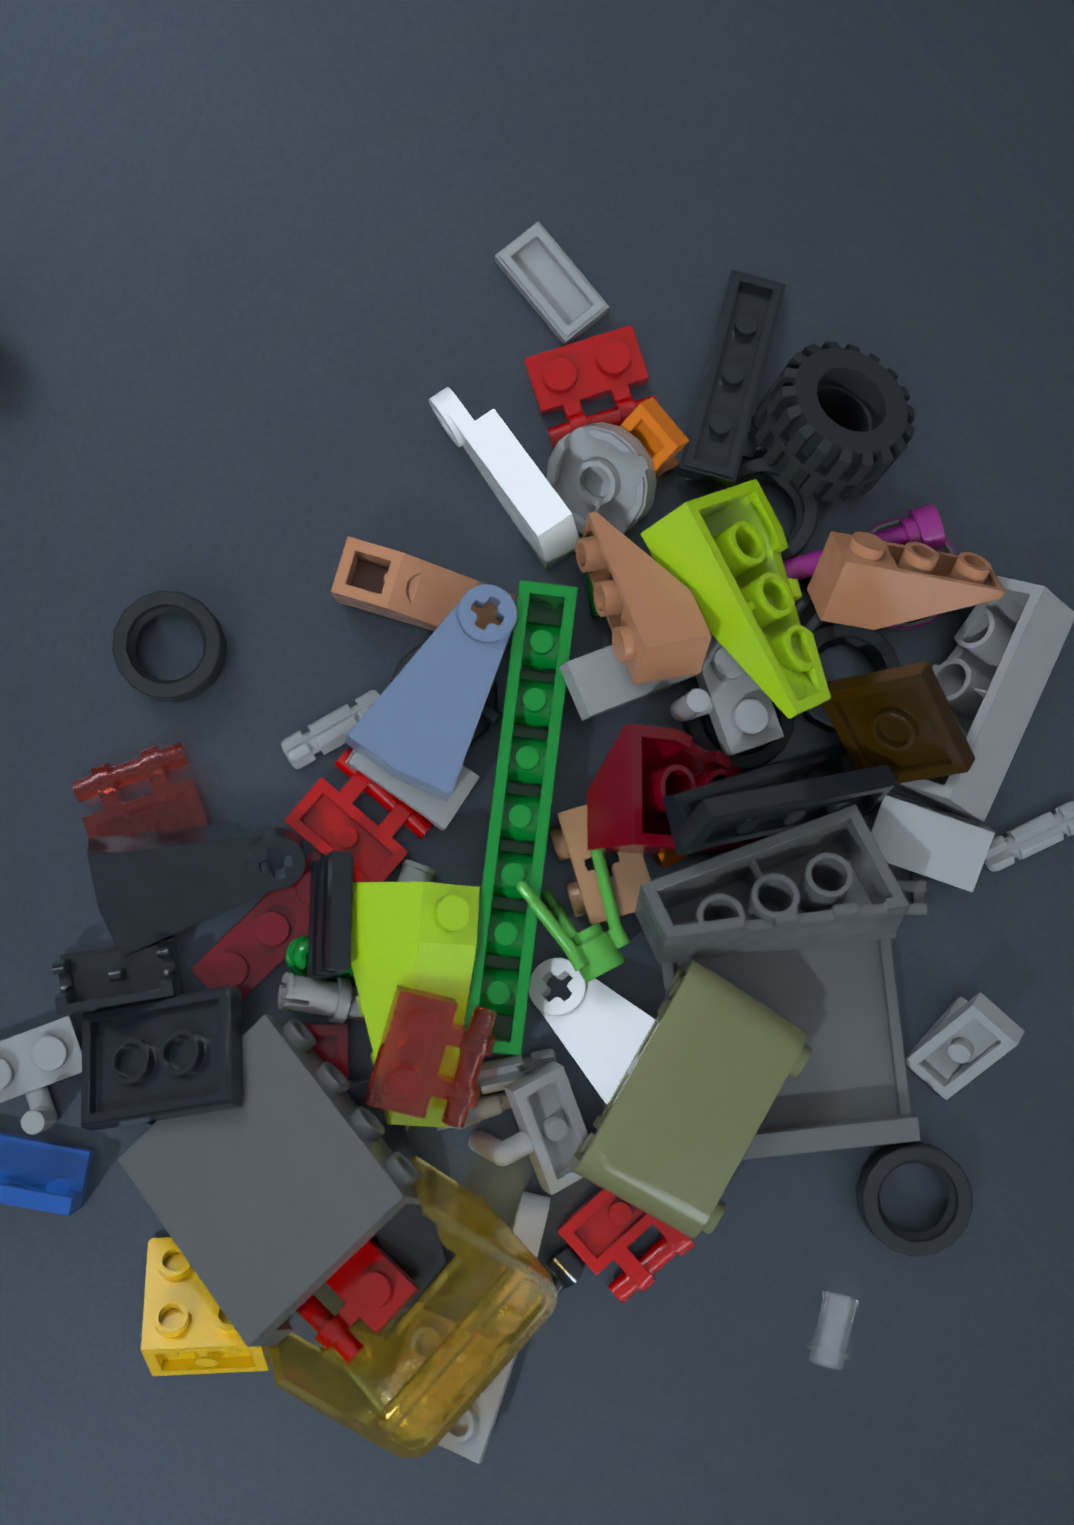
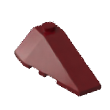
(628, 791)

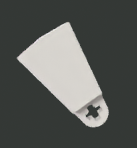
(512, 477)
(593, 1024)

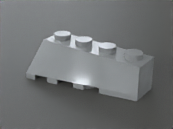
(994, 688)

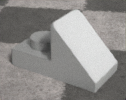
(963, 1044)

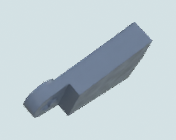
(435, 702)

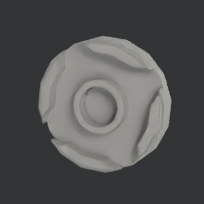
(605, 473)

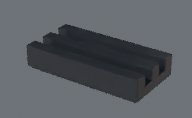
(330, 915)

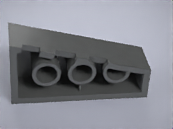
(776, 893)

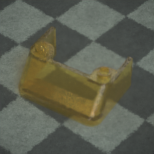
(446, 1347)

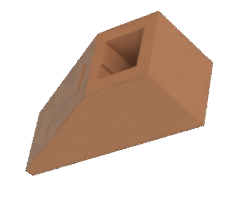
(889, 583)
(402, 586)
(647, 608)

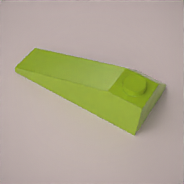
(732, 562)
(418, 940)

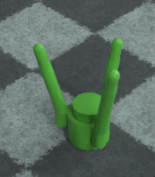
(592, 949)

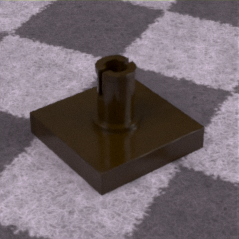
(899, 721)

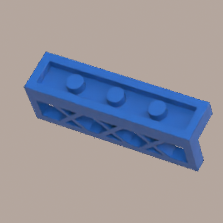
(43, 1174)

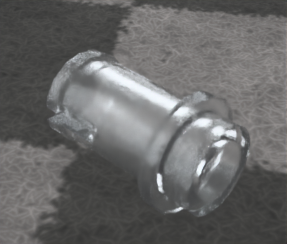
(833, 1330)

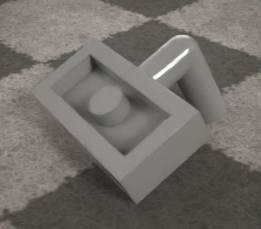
(736, 704)
(37, 1060)
(547, 1125)

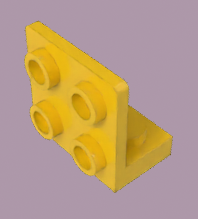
(185, 1325)

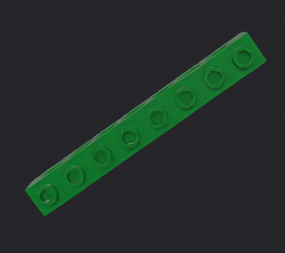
(521, 807)

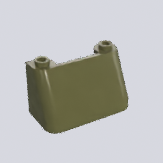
(692, 1101)

